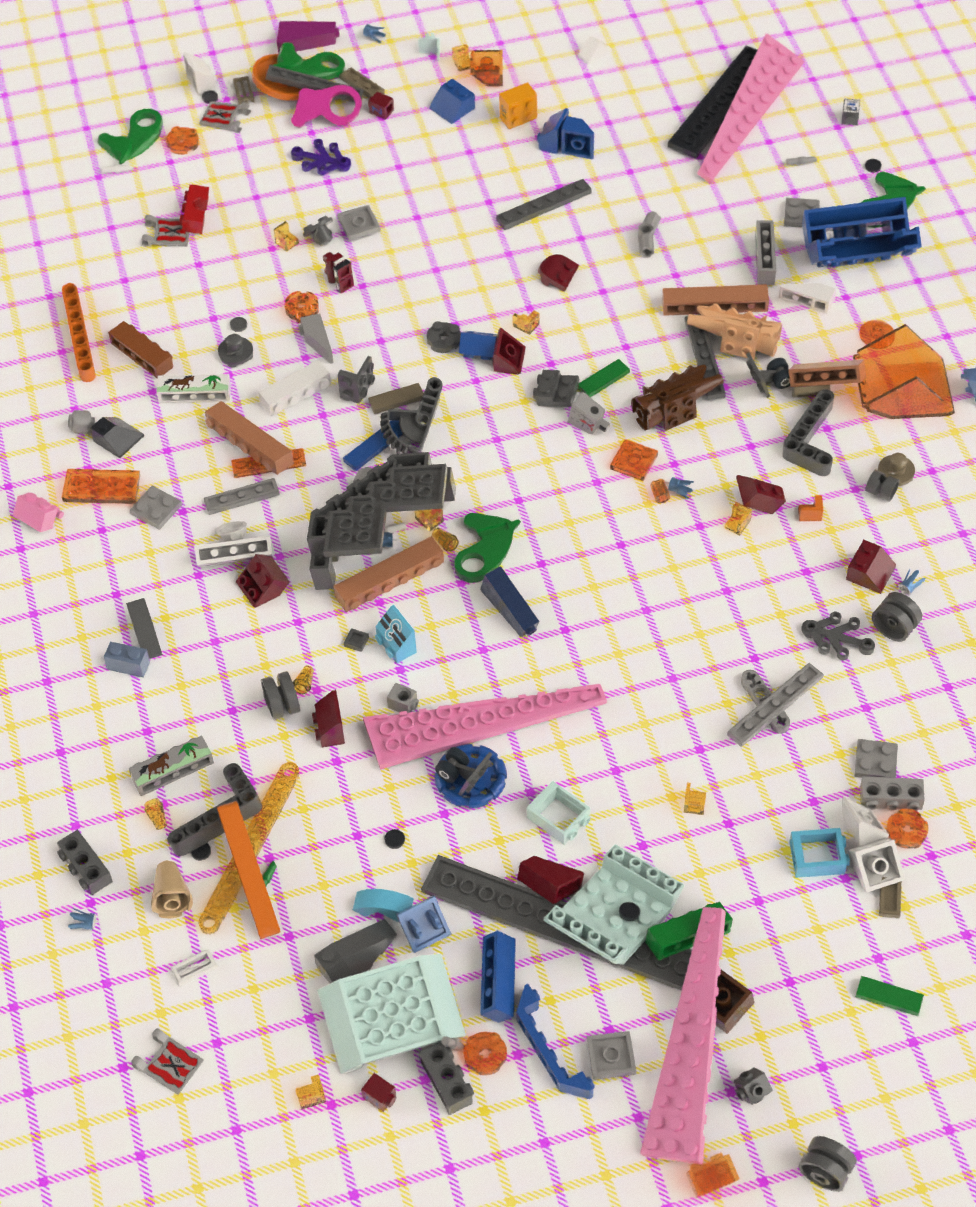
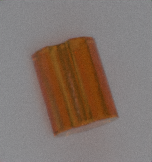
(660, 491)

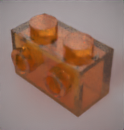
(712, 1175)

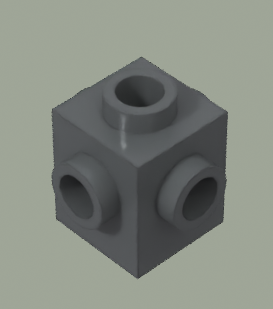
(752, 1086)

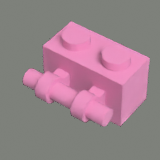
(36, 512)

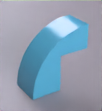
(382, 901)

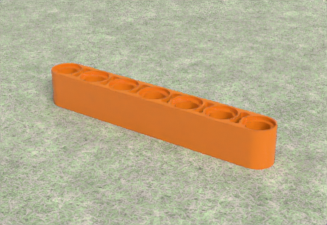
(78, 332)
(248, 870)

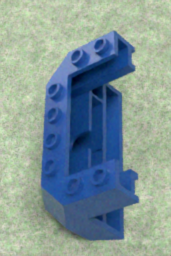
(850, 232)

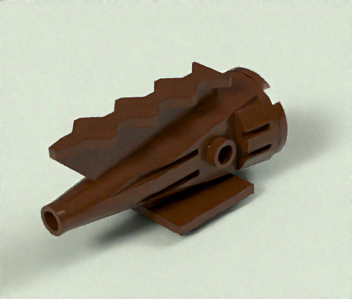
(673, 399)

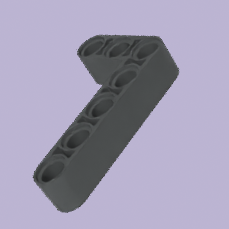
(796, 443)
(208, 825)

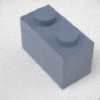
(126, 659)

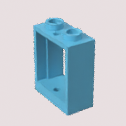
(818, 868)

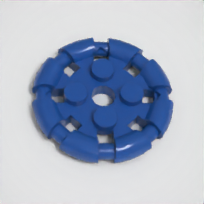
(493, 788)

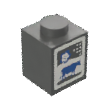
(850, 111)

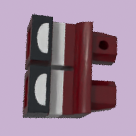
(338, 271)

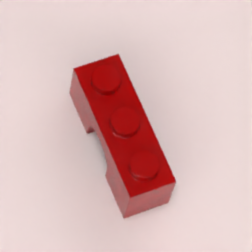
(194, 209)

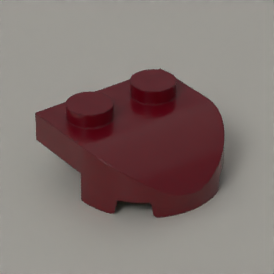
(557, 271)

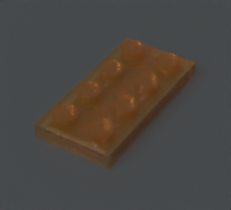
(101, 486)

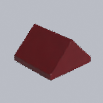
(508, 353)

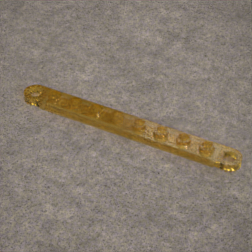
(258, 831)

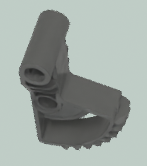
(410, 419)

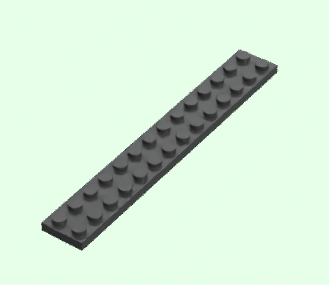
(526, 911)

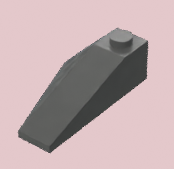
(354, 952)

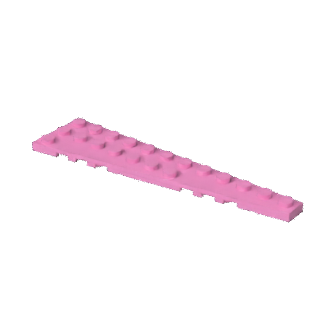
(763, 83)
(428, 732)
(681, 1093)

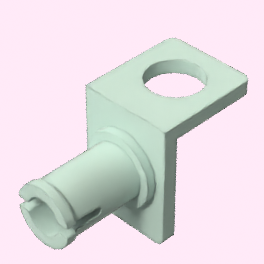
(429, 45)

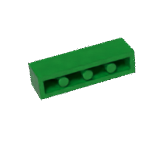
(679, 932)

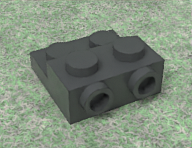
(555, 389)

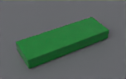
(604, 378)
(889, 995)

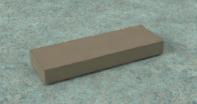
(356, 79)
(396, 398)

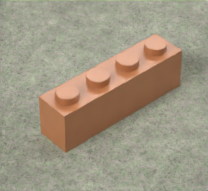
(827, 373)

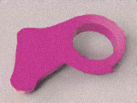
(317, 103)

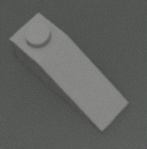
(315, 335)

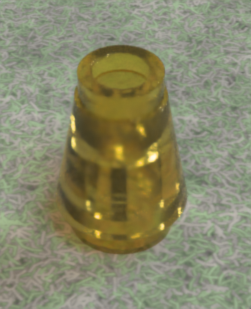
(445, 539)
(304, 680)
(155, 811)

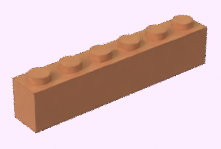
(741, 297)
(249, 438)
(388, 574)

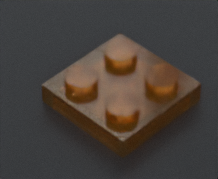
(634, 460)

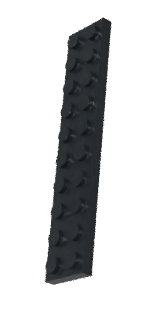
(710, 112)

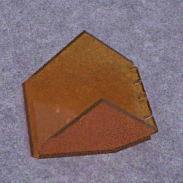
(904, 377)

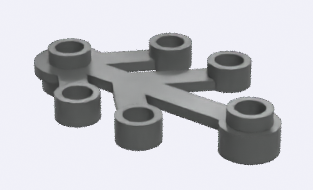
(835, 635)

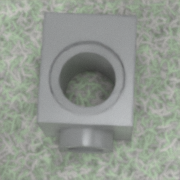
(399, 693)

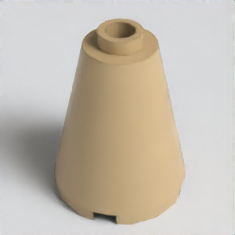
(170, 891)

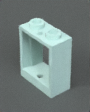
(545, 798)

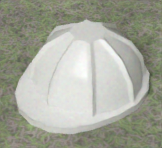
(232, 530)

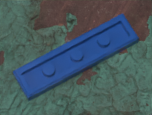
(370, 448)

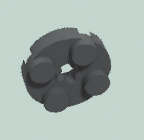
(441, 329)

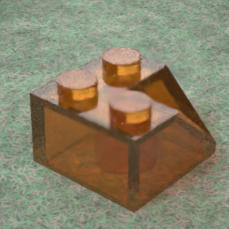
(487, 67)

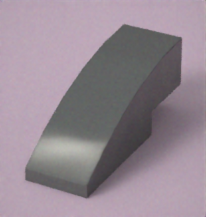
(144, 627)

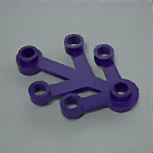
(341, 163)

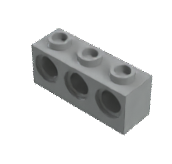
(900, 787)

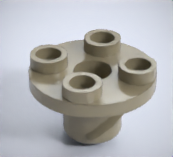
(899, 467)

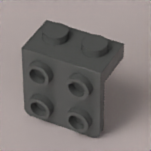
(355, 386)

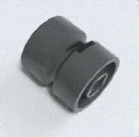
(882, 485)

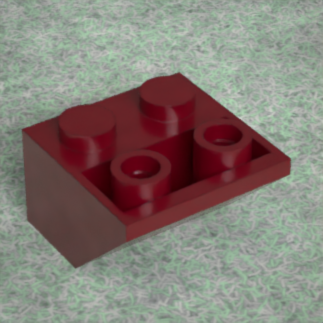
(262, 580)

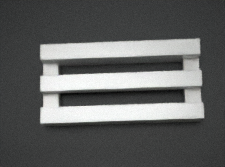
(196, 970)

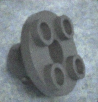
(321, 233)
(235, 350)

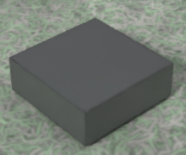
(356, 640)

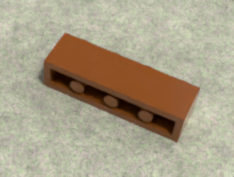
(141, 349)

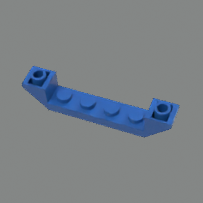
(577, 1085)

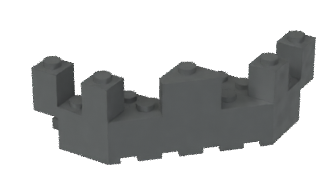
(357, 518)

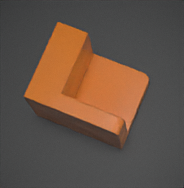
(811, 512)

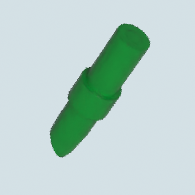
(268, 874)

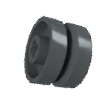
(897, 616)
(280, 695)
(827, 1163)

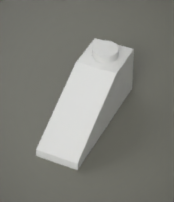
(810, 295)

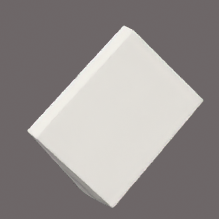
(862, 822)

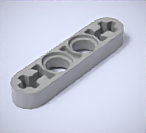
(759, 685)

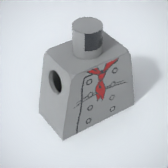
(587, 415)

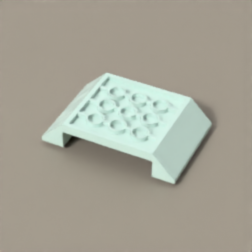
(594, 910)
(390, 1011)

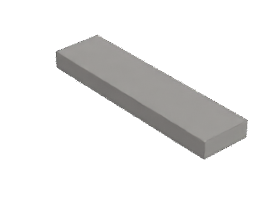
(241, 496)

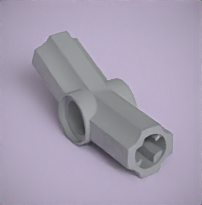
(645, 234)

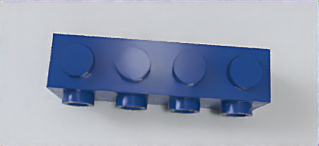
(498, 977)

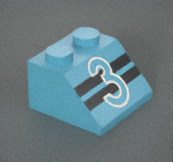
(396, 635)

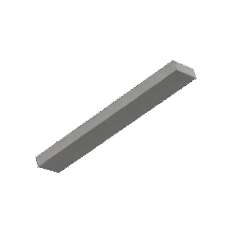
(775, 704)

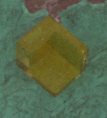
(460, 57)
(284, 237)
(526, 323)
(429, 518)
(739, 519)
(694, 801)
(311, 1094)

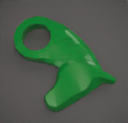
(292, 61)
(138, 139)
(895, 188)
(496, 539)

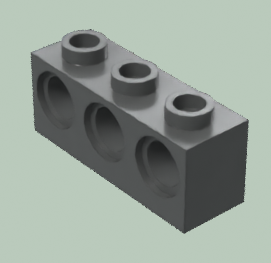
(84, 853)
(443, 1087)

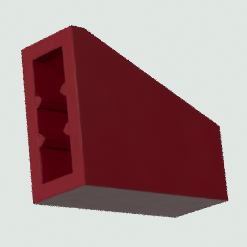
(550, 878)

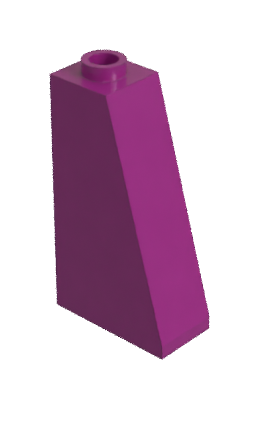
(307, 34)

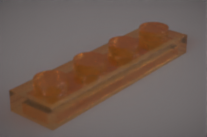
(248, 466)

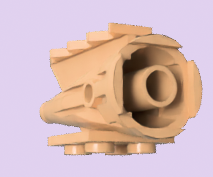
(738, 331)

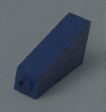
(509, 602)

